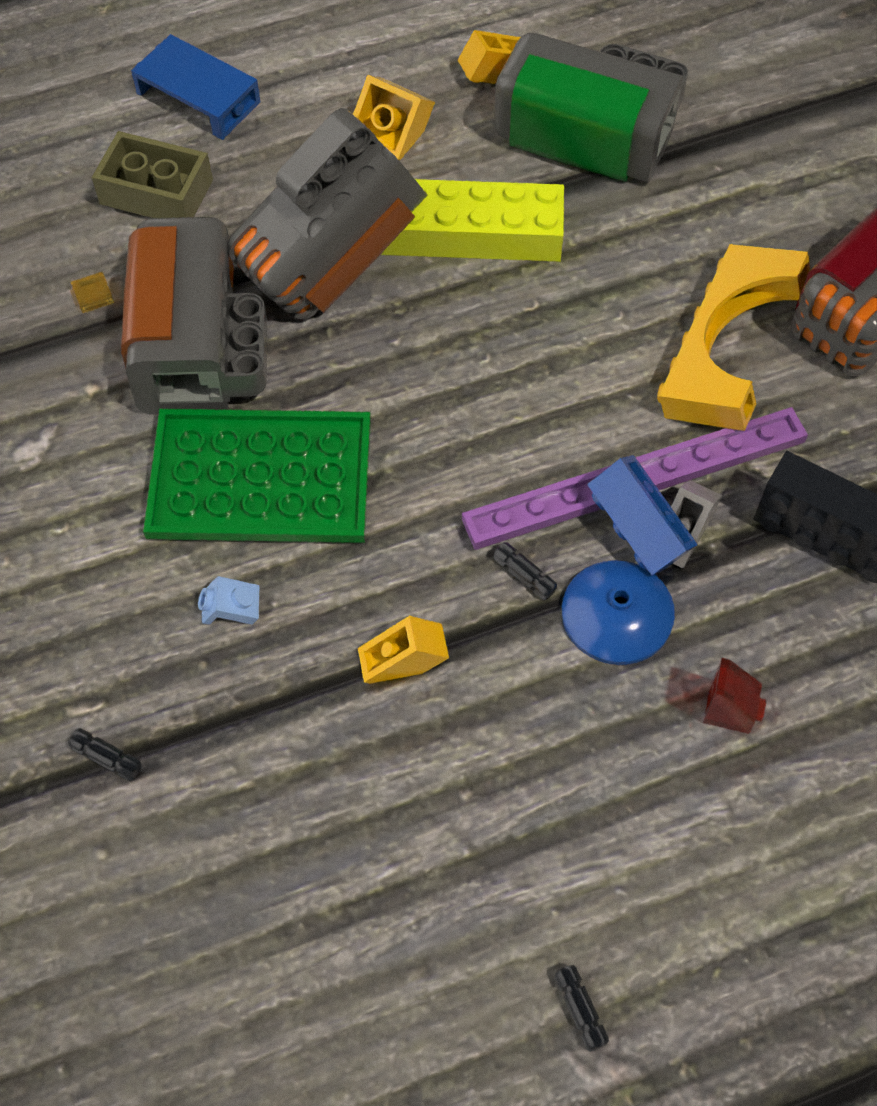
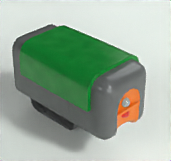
(589, 106)

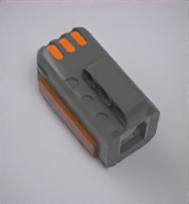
(327, 217)

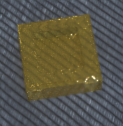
(92, 292)

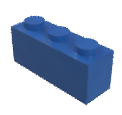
(641, 515)

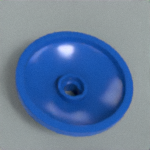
(614, 630)

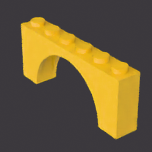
(744, 279)

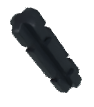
(525, 571)
(105, 754)
(581, 1008)

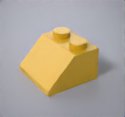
(393, 114)

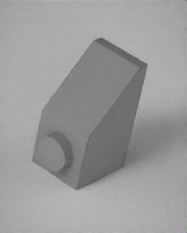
(694, 508)

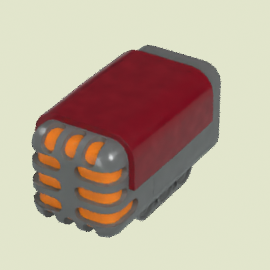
(841, 301)

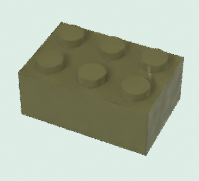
(152, 177)

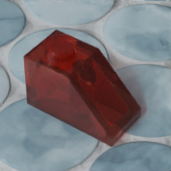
(734, 699)

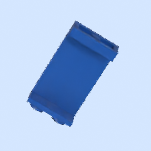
(198, 82)

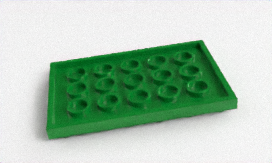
(259, 476)

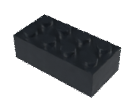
(822, 513)

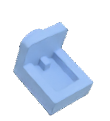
(229, 601)

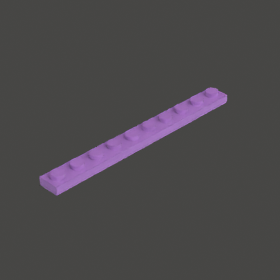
(665, 468)

